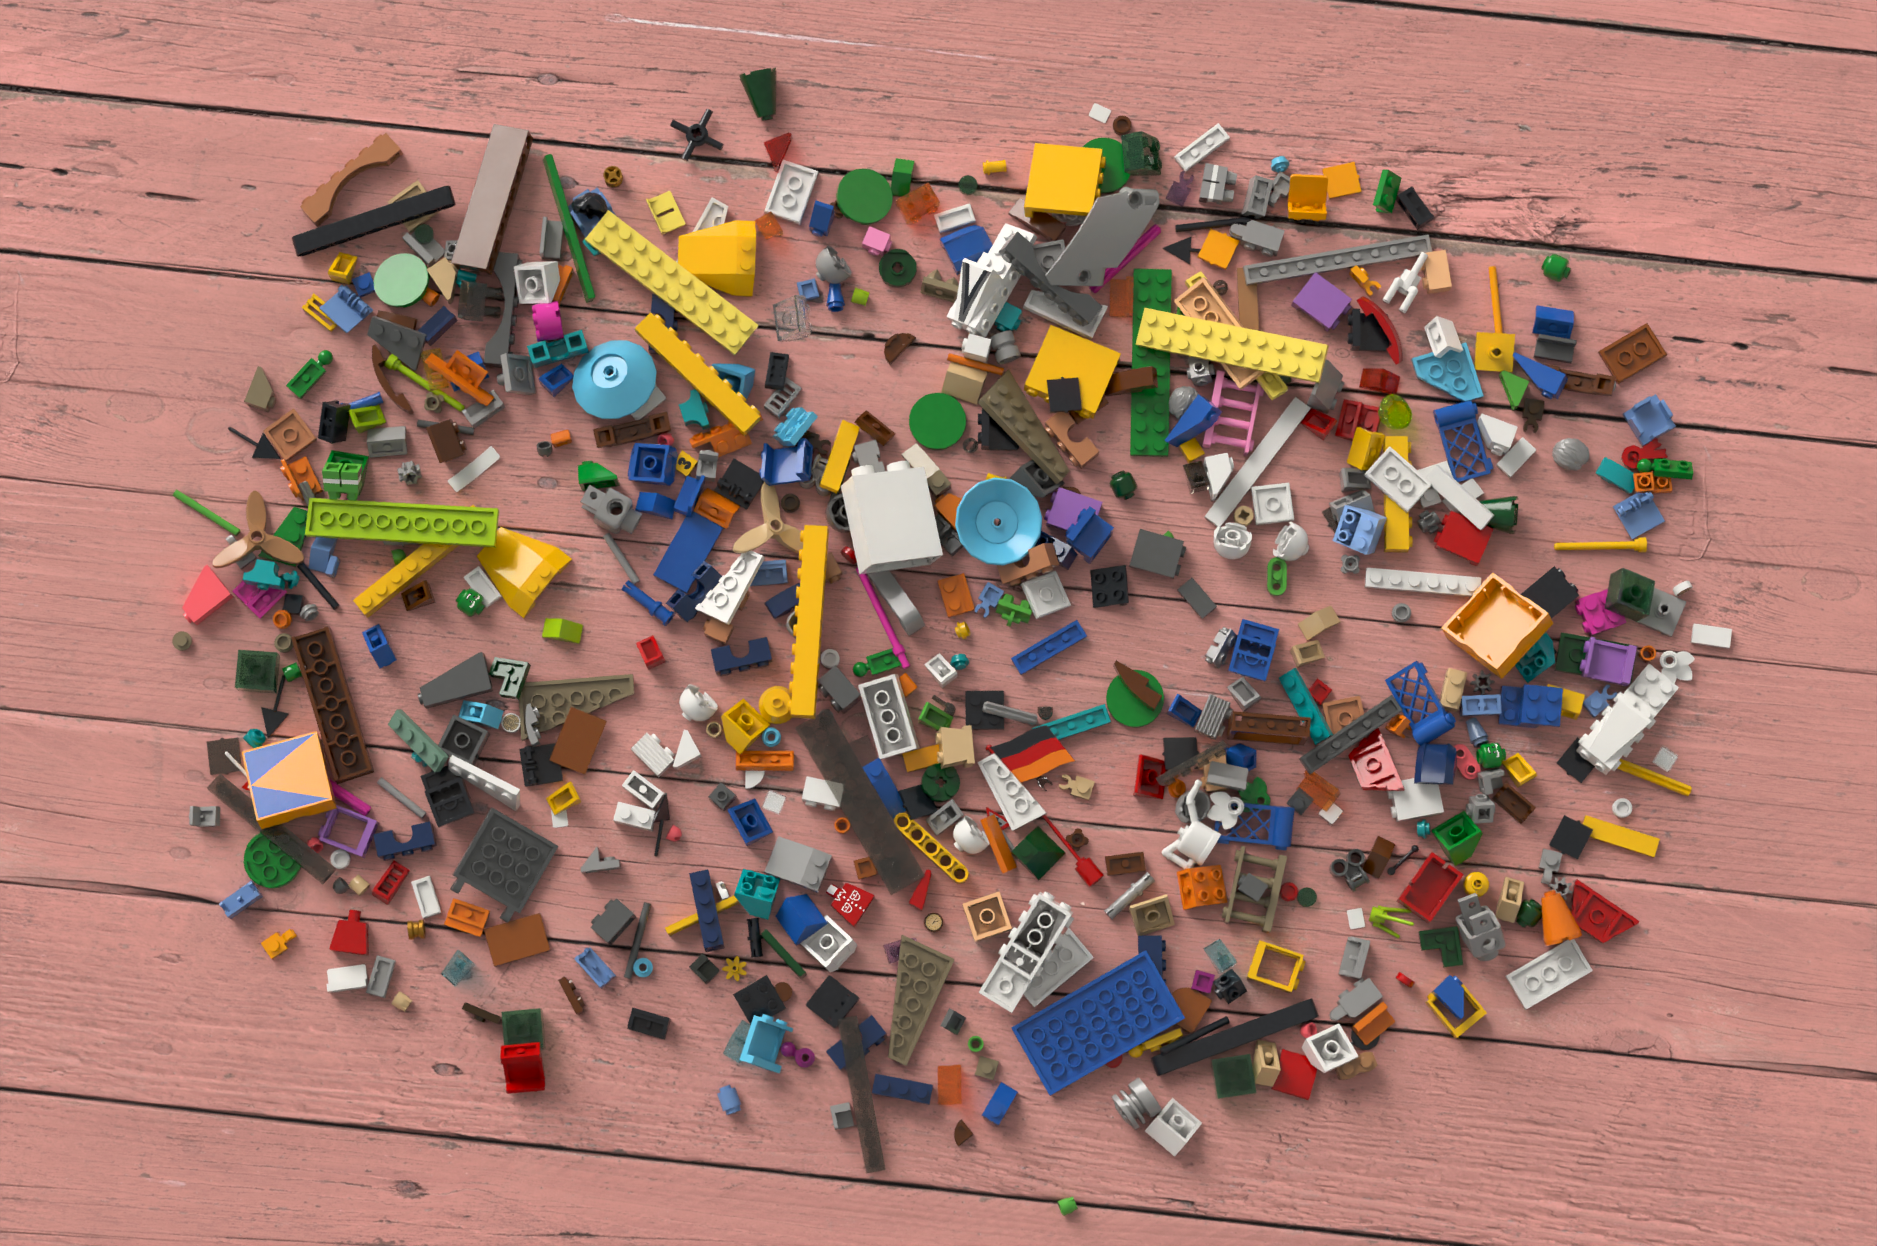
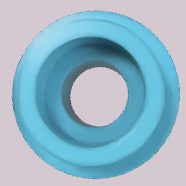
(1279, 164)
(767, 732)
(647, 972)

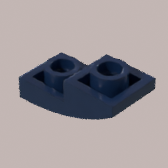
(783, 602)

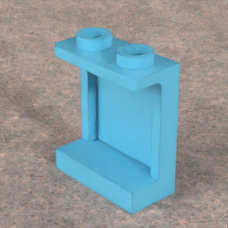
(764, 1042)

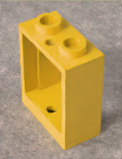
(1299, 966)
(1456, 1032)

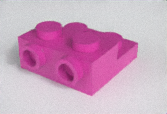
(1594, 615)

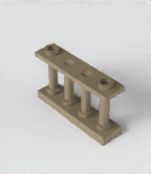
(1269, 902)

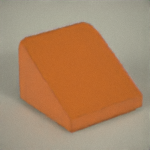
(561, 438)
(907, 684)

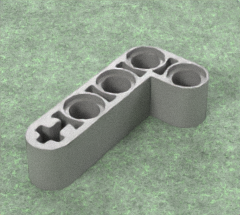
(898, 601)

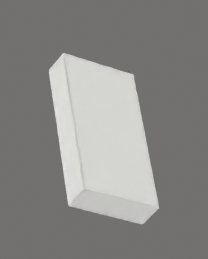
(954, 218)
(1516, 457)
(482, 585)
(1711, 636)
(426, 897)

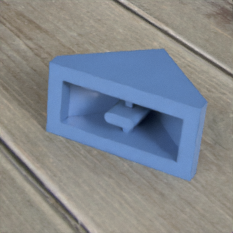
(320, 553)

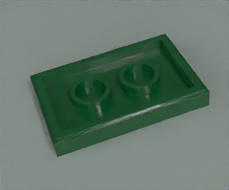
(788, 959)

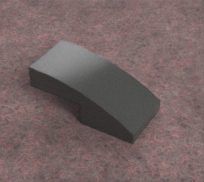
(948, 537)

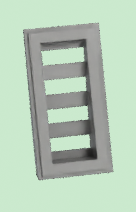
(779, 412)

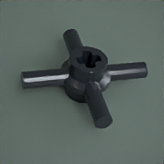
(699, 140)

